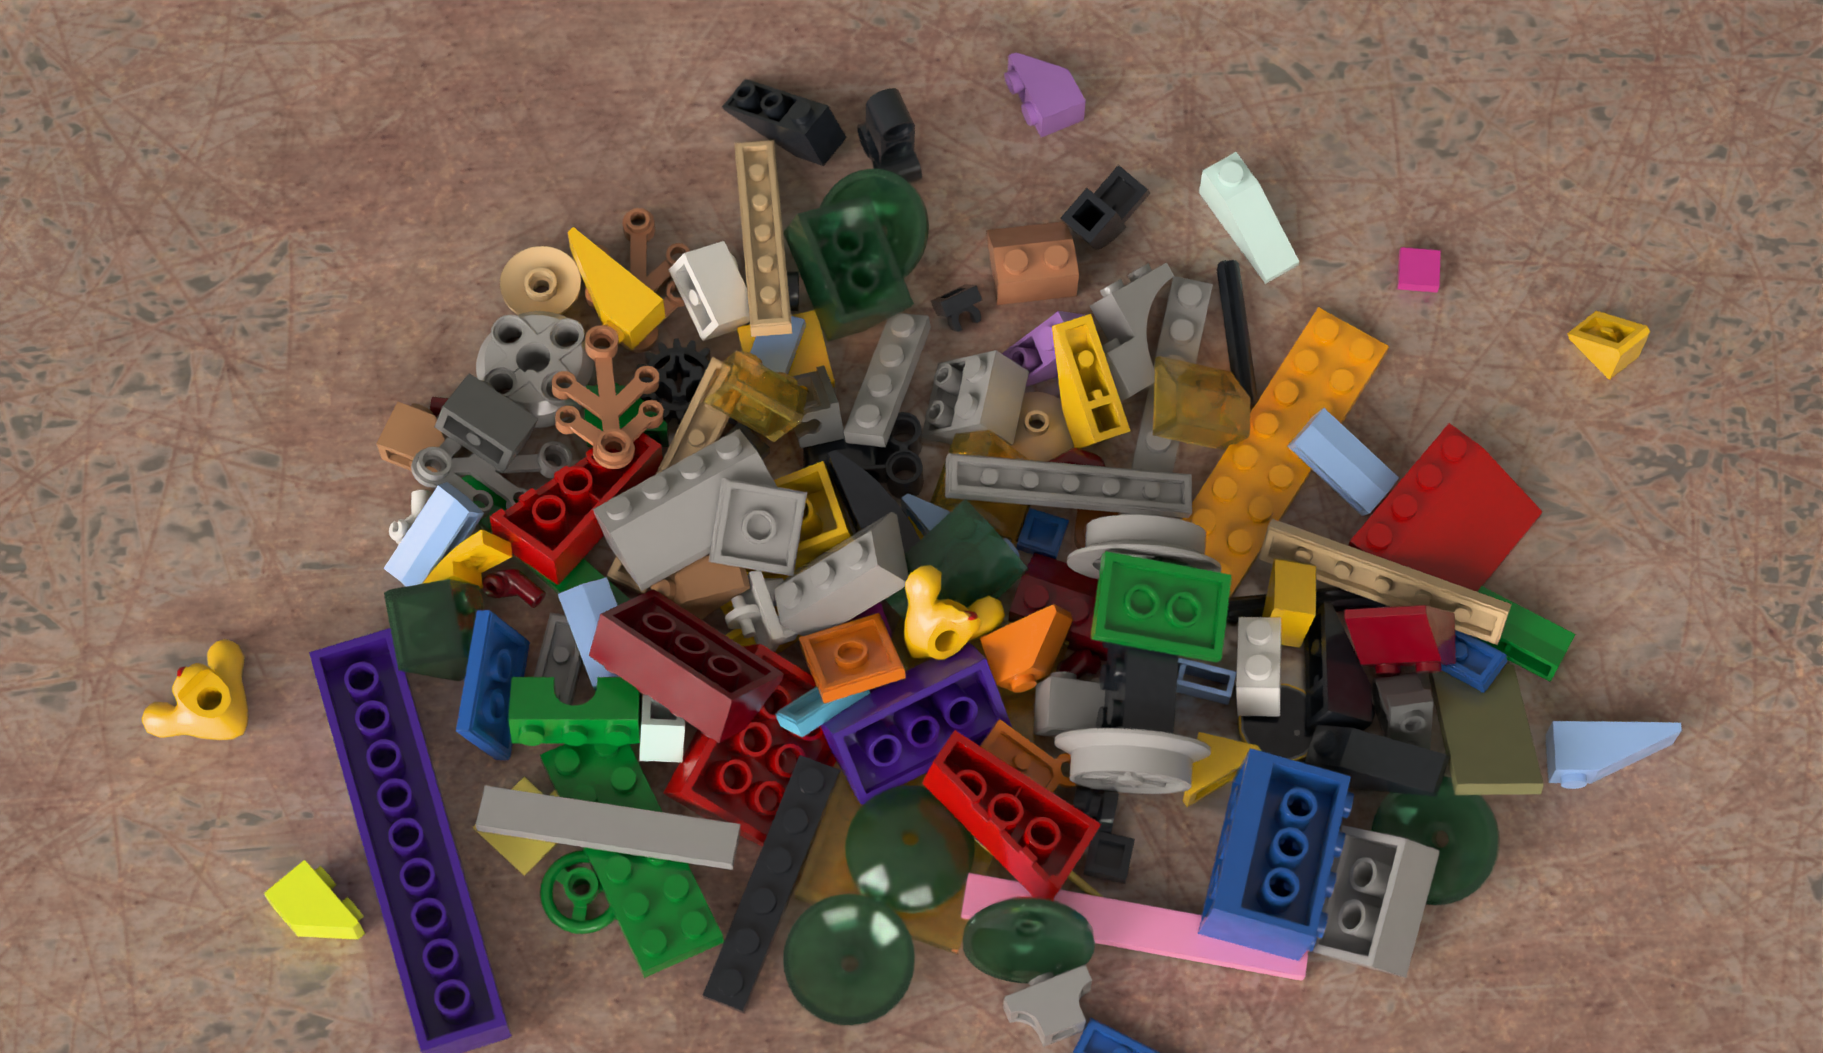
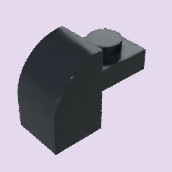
(1102, 214)

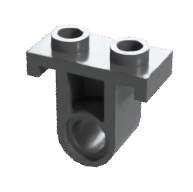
(1403, 708)

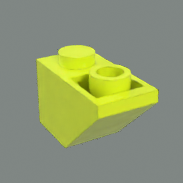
(310, 906)

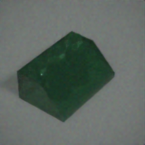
(847, 267)
(969, 556)

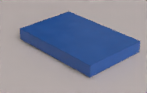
(494, 658)

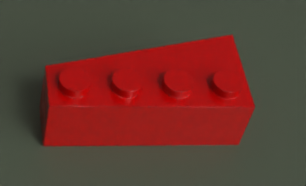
(557, 521)
(1011, 815)

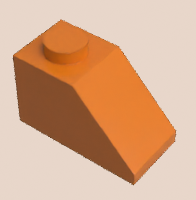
(1026, 648)

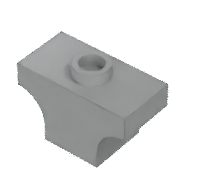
(1051, 1004)

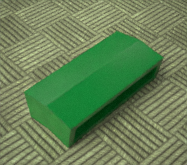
(1531, 639)

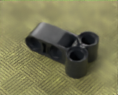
(890, 135)
(882, 462)

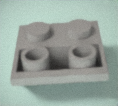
(976, 396)

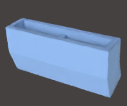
(1343, 462)
(438, 529)
(582, 609)
(1206, 672)

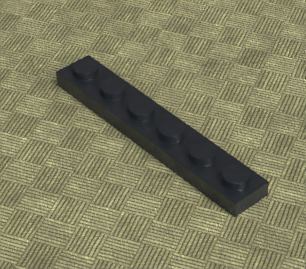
(771, 884)

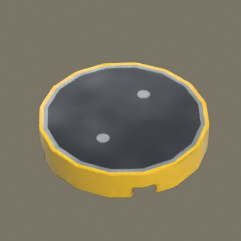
(1281, 734)

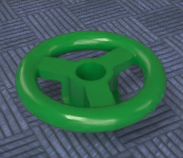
(571, 881)

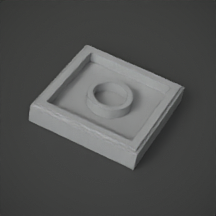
(757, 527)

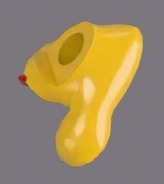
(943, 626)
(208, 699)

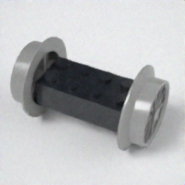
(1135, 734)

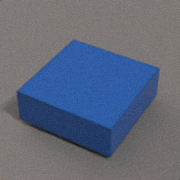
(1042, 533)

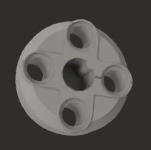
(534, 360)

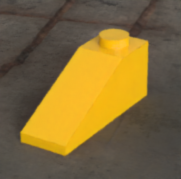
(616, 293)
(1086, 384)

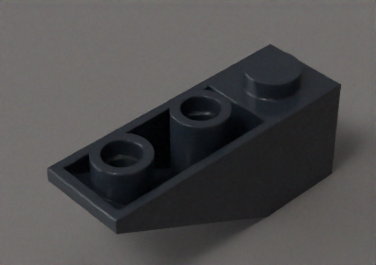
(793, 122)

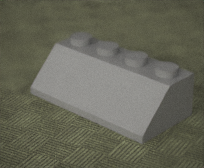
(673, 514)

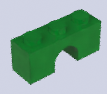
(541, 718)

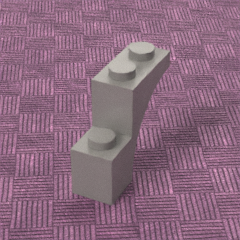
(1124, 322)

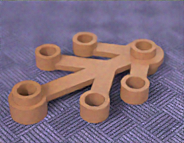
(638, 240)
(607, 405)

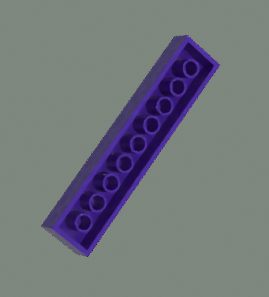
(409, 846)

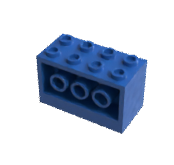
(1276, 855)

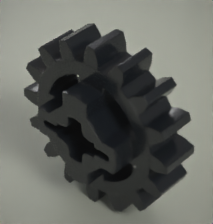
(676, 361)

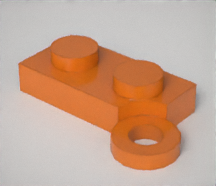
(1026, 757)

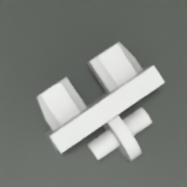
(756, 613)

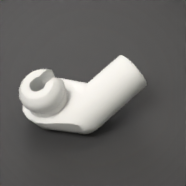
(399, 529)

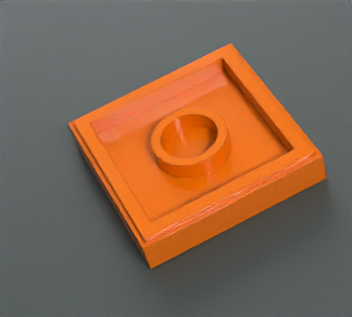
(852, 658)

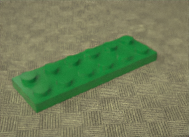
(649, 896)

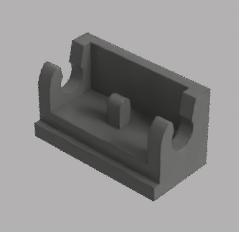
(822, 411)

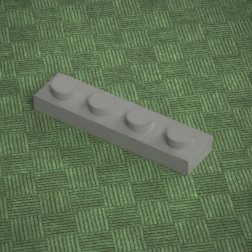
(887, 380)

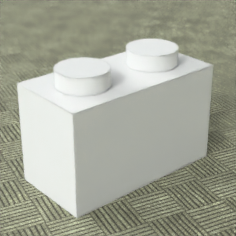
(712, 290)
(1259, 666)

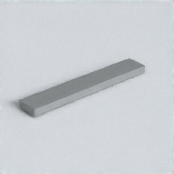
(1068, 485)
(608, 827)

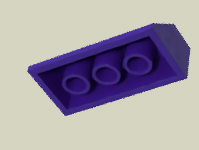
(906, 723)

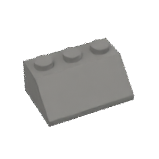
(844, 579)
(1377, 900)

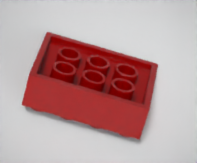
(1450, 514)
(749, 771)

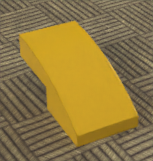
(472, 558)

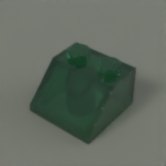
(433, 627)

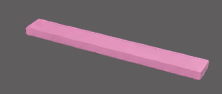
(1141, 928)

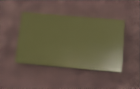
(1486, 736)

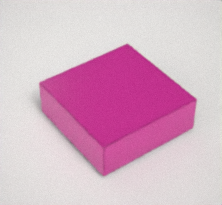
(1419, 269)

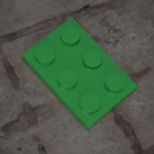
(1161, 606)

